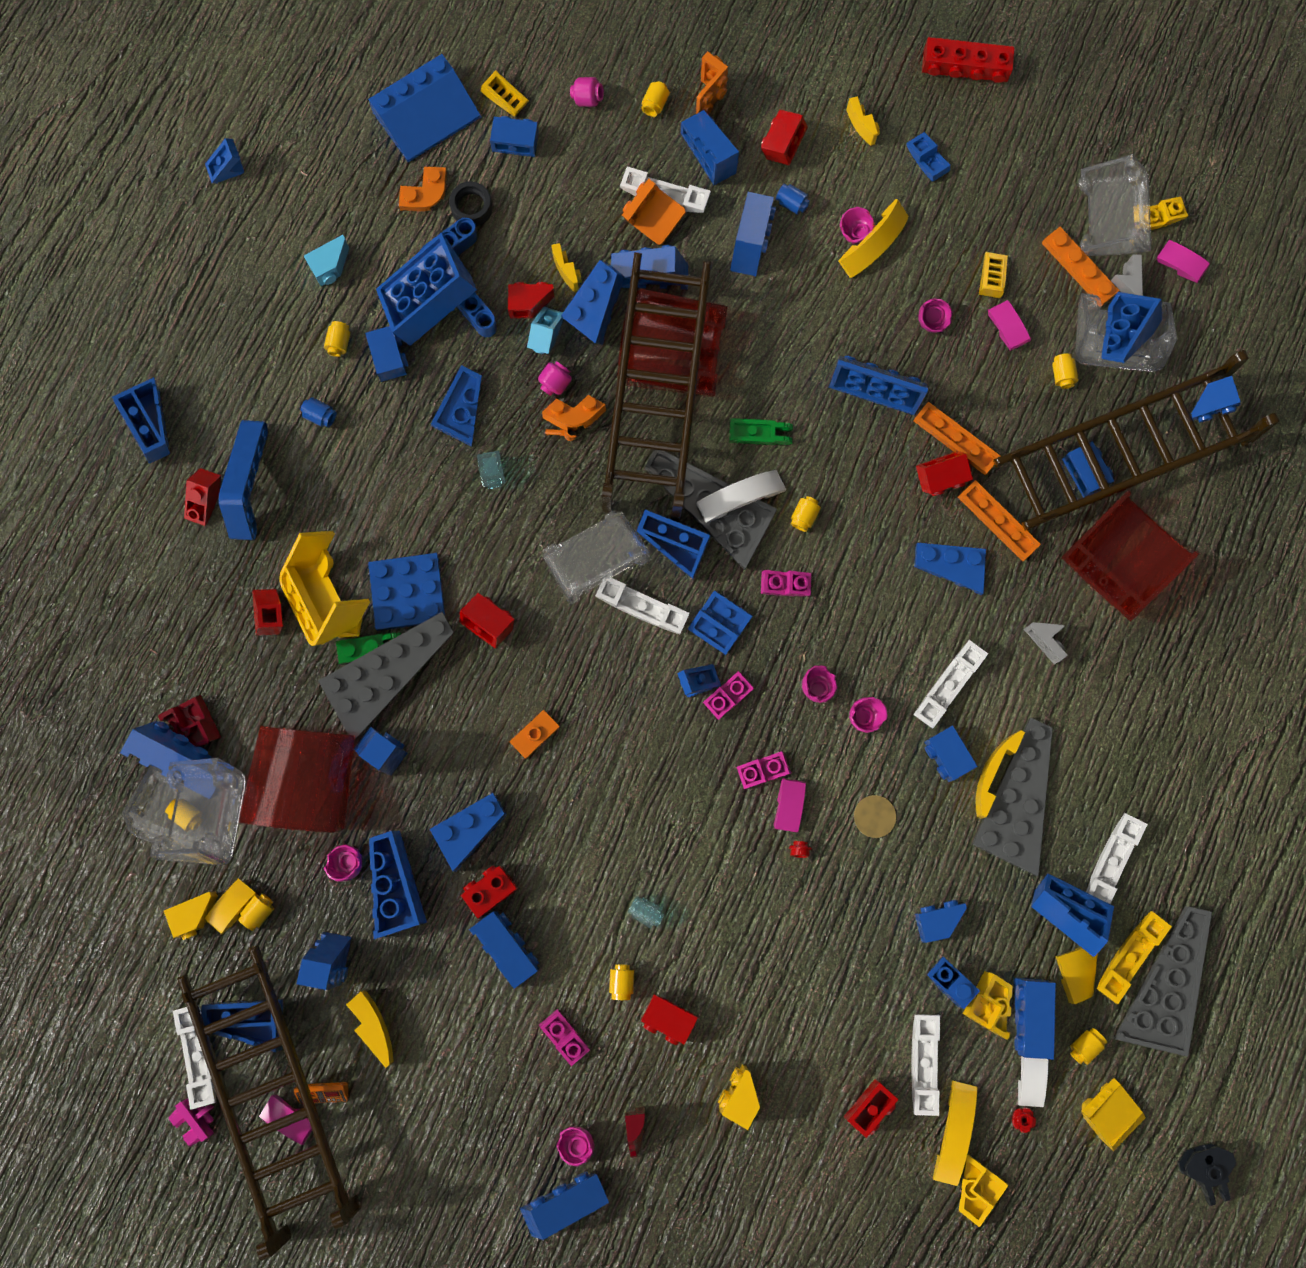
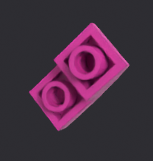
(1183, 260)
(1009, 325)
(785, 583)
(728, 695)
(763, 770)
(790, 805)
(564, 1037)
(278, 1108)

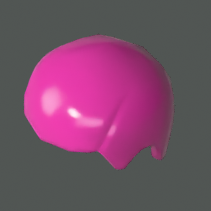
(856, 224)
(935, 315)
(819, 684)
(868, 714)
(343, 863)
(575, 1146)

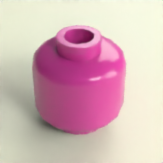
(587, 92)
(554, 378)

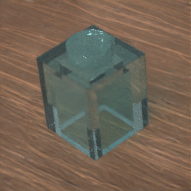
(491, 469)

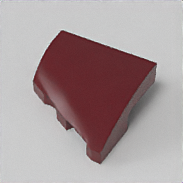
(192, 721)
(635, 1129)

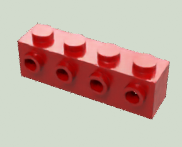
(968, 59)

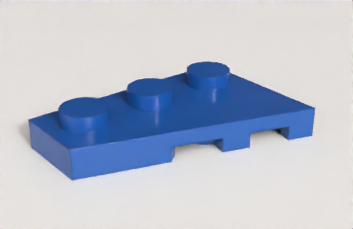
(459, 407)
(957, 564)

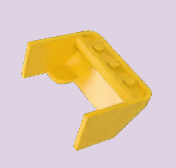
(312, 592)

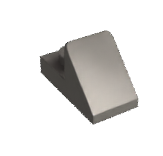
(1131, 279)
(1042, 635)

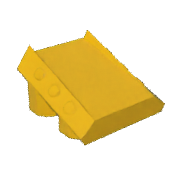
(1112, 1114)

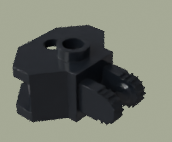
(1209, 1168)

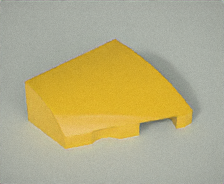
(1078, 974)
(991, 1004)
(979, 1191)

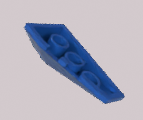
(1129, 325)

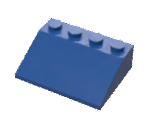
(424, 108)
(425, 290)
(878, 385)

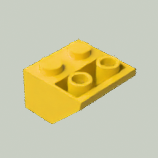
(740, 1101)

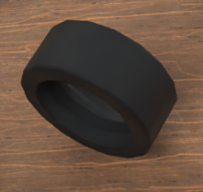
(471, 188)

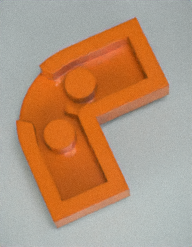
(428, 195)
(582, 414)

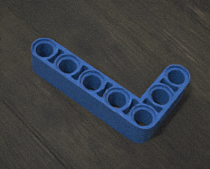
(461, 243)
(240, 478)

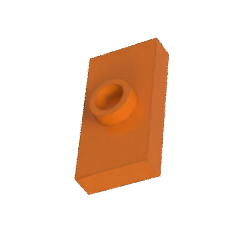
(534, 734)

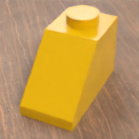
(189, 916)

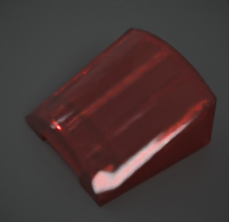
(675, 329)
(1127, 558)
(298, 780)

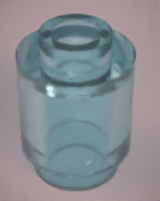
(646, 912)

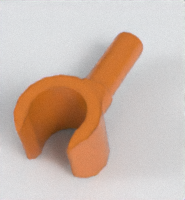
(562, 432)

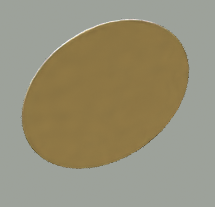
(875, 816)

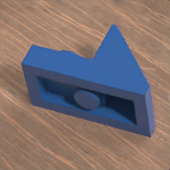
(224, 162)
(698, 680)

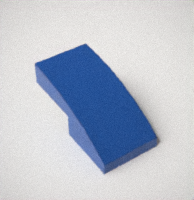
(926, 155)

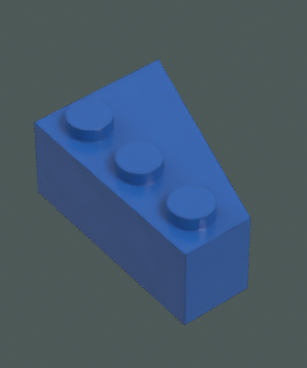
(710, 147)
(564, 1205)

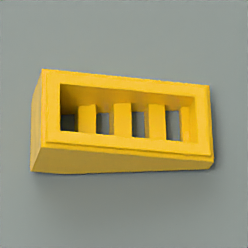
(493, 95)
(989, 289)

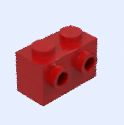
(784, 137)
(944, 472)
(486, 620)
(489, 891)
(668, 1019)
(871, 1108)

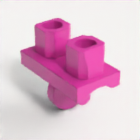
(196, 1118)

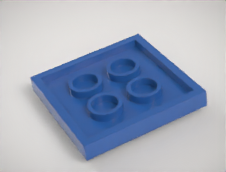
(406, 591)

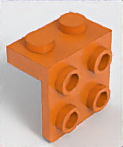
(715, 78)
(653, 212)

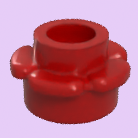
(800, 849)
(1017, 1118)

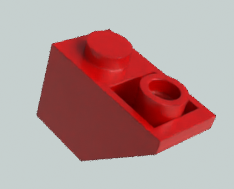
(528, 299)
(201, 496)
(267, 612)

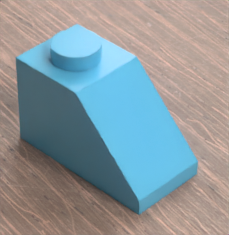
(328, 260)
(545, 330)

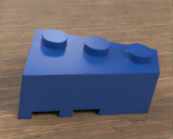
(752, 232)
(663, 259)
(594, 302)
(145, 419)
(675, 541)
(381, 751)
(468, 829)
(1074, 913)
(505, 948)
(326, 964)
(1034, 1018)
(251, 1031)

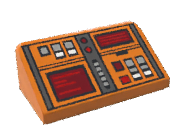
(326, 1092)

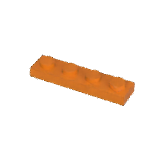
(1079, 265)
(956, 437)
(999, 520)

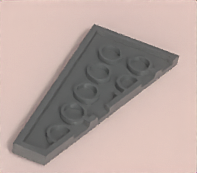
(738, 530)
(374, 680)
(1017, 814)
(1168, 998)

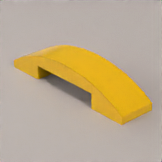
(876, 242)
(983, 798)
(1131, 956)
(957, 1133)

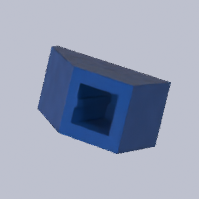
(1216, 398)
(939, 922)
(952, 983)

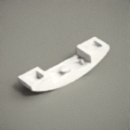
(692, 198)
(740, 494)
(642, 606)
(950, 683)
(1114, 857)
(925, 1064)
(1033, 1082)
(200, 1086)

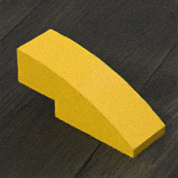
(373, 1028)

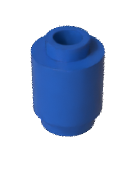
(792, 198)
(318, 412)

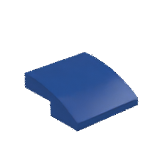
(720, 622)

